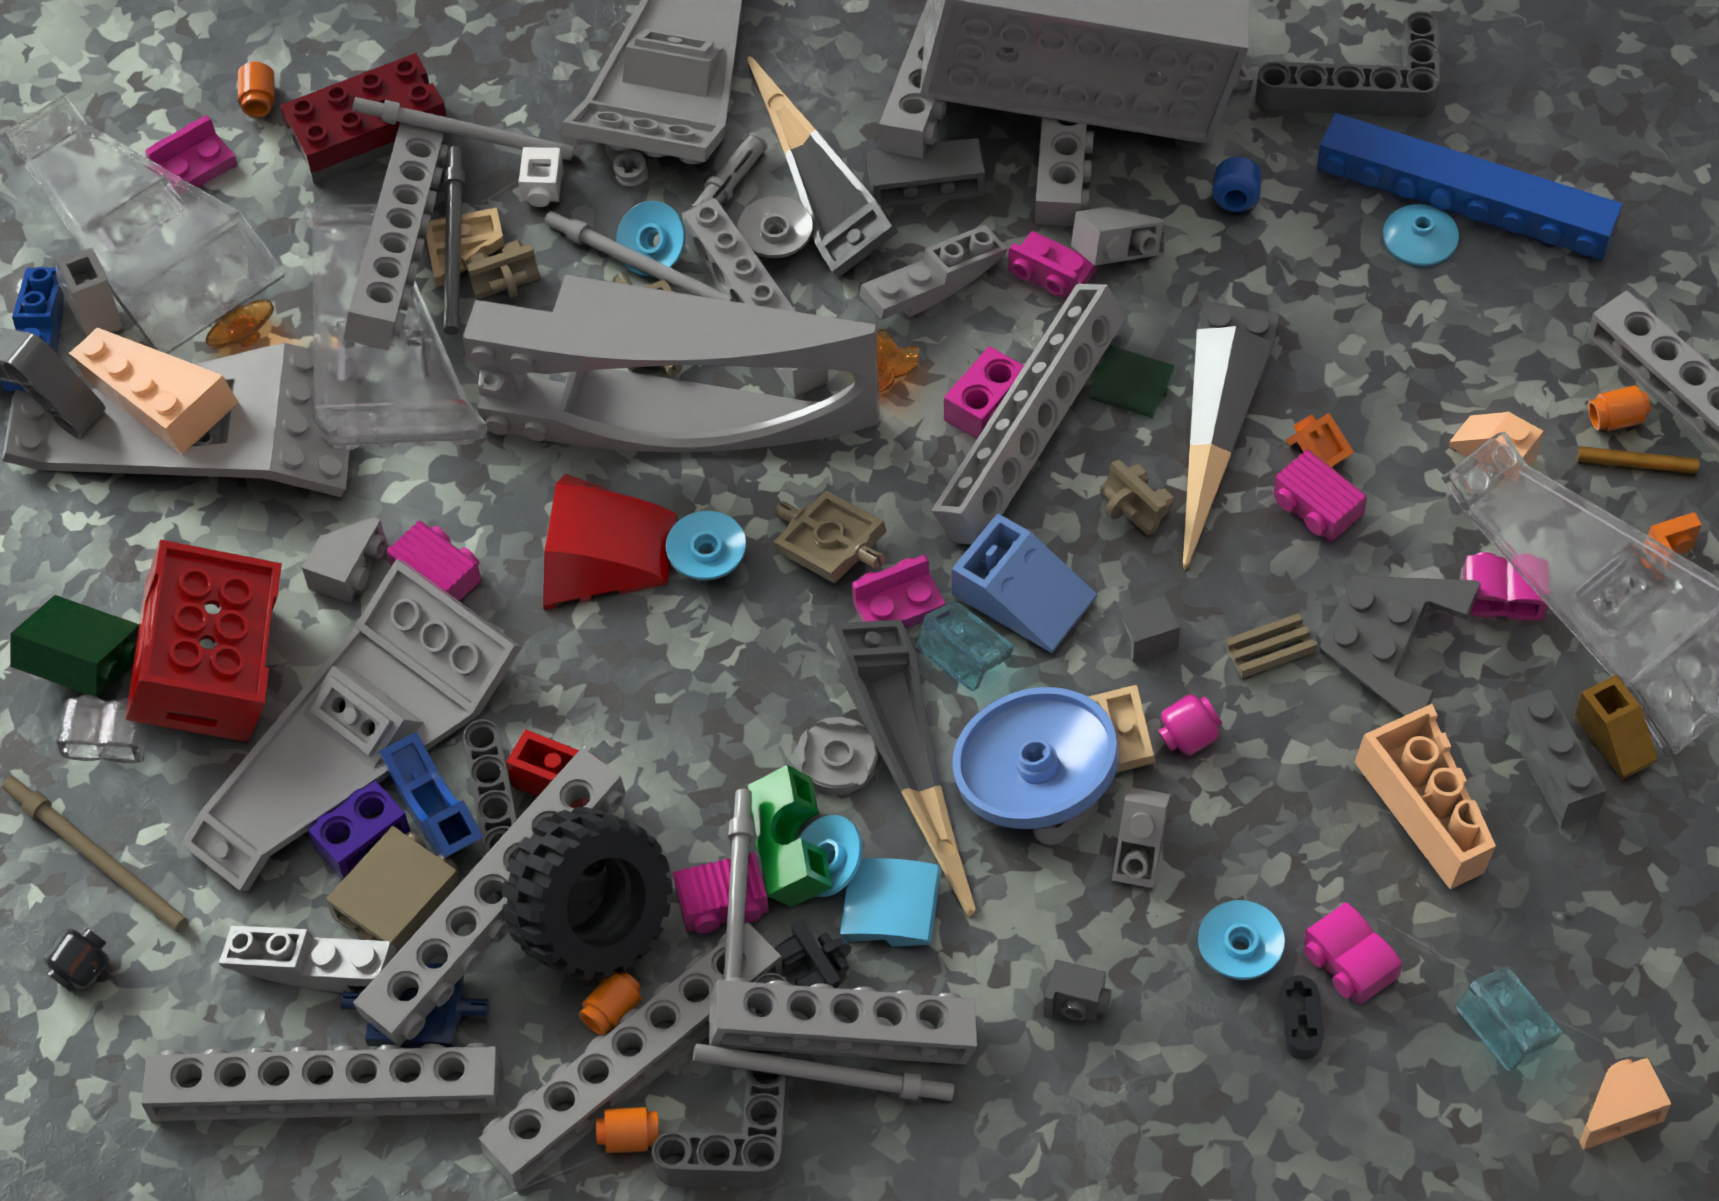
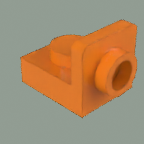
(1321, 438)
(1678, 533)

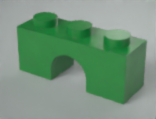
(790, 867)

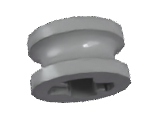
(627, 159)

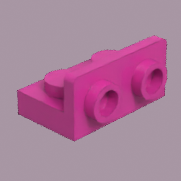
(193, 153)
(1049, 264)
(897, 593)

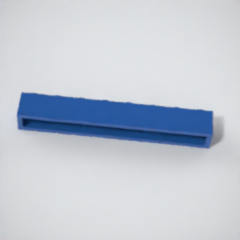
(1469, 186)

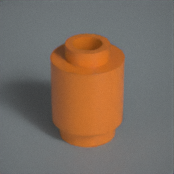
(256, 89)
(1619, 408)
(610, 1003)
(627, 1129)

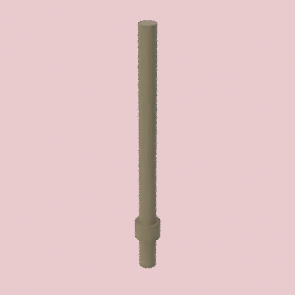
(40, 808)

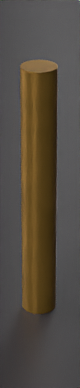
(1638, 460)

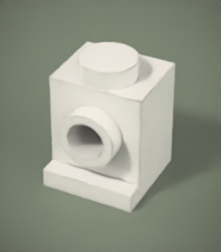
(540, 183)

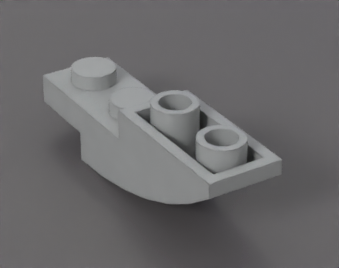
(937, 276)
(304, 960)

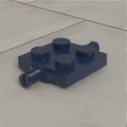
(440, 1022)

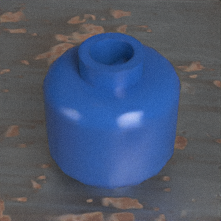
(1237, 184)

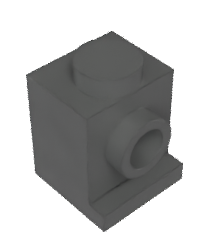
(1076, 992)

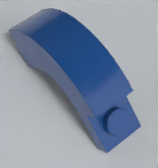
(429, 801)

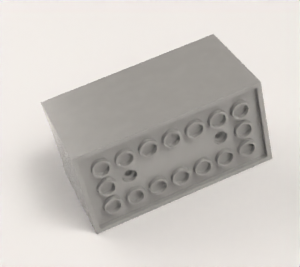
(1090, 61)

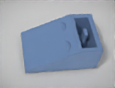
(1021, 584)

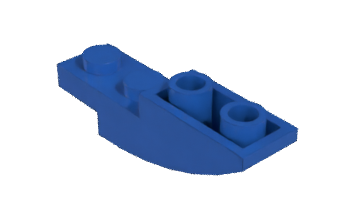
(38, 309)

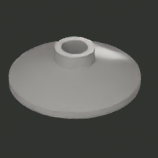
(775, 215)

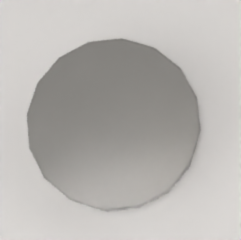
(837, 755)

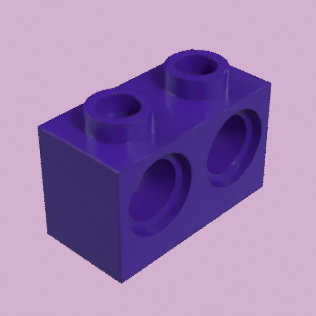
(351, 823)

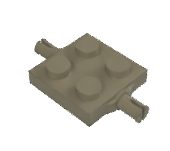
(830, 536)

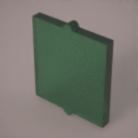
(1131, 381)

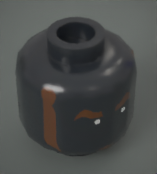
(76, 959)

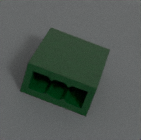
(74, 645)

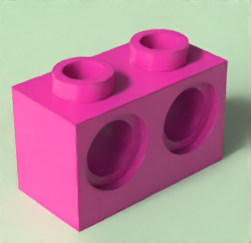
(980, 390)

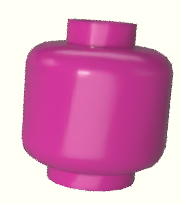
(1190, 725)

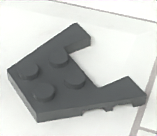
(1377, 627)

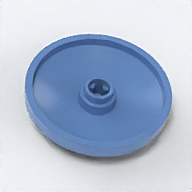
(1036, 758)

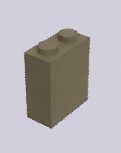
(393, 889)

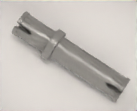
(749, 151)

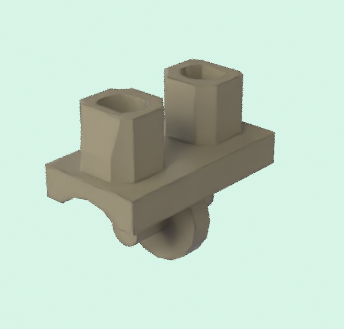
(502, 271)
(1130, 496)

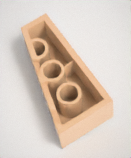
(155, 388)
(1427, 794)

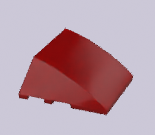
(603, 543)

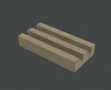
(1268, 639)

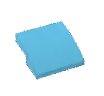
(891, 902)

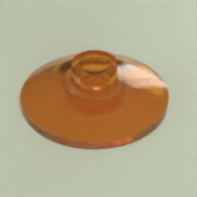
(240, 325)

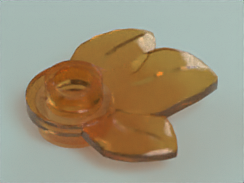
(893, 361)

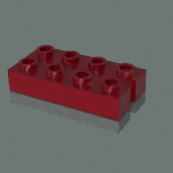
(337, 139)

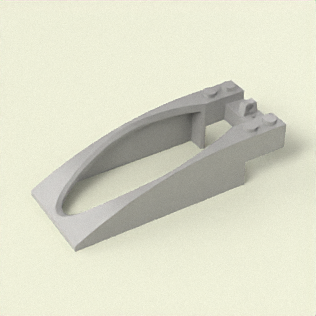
(630, 326)

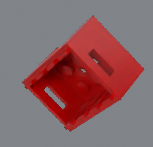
(170, 663)

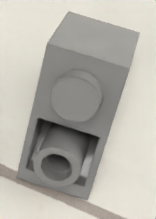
(1115, 235)
(88, 292)
(343, 559)
(1140, 837)

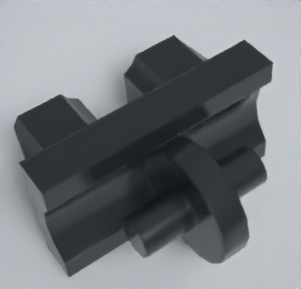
(803, 949)

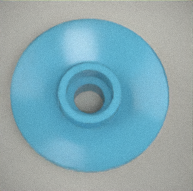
(643, 224)
(1418, 246)
(705, 532)
(842, 847)
(1243, 923)

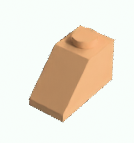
(1482, 427)
(1626, 1103)

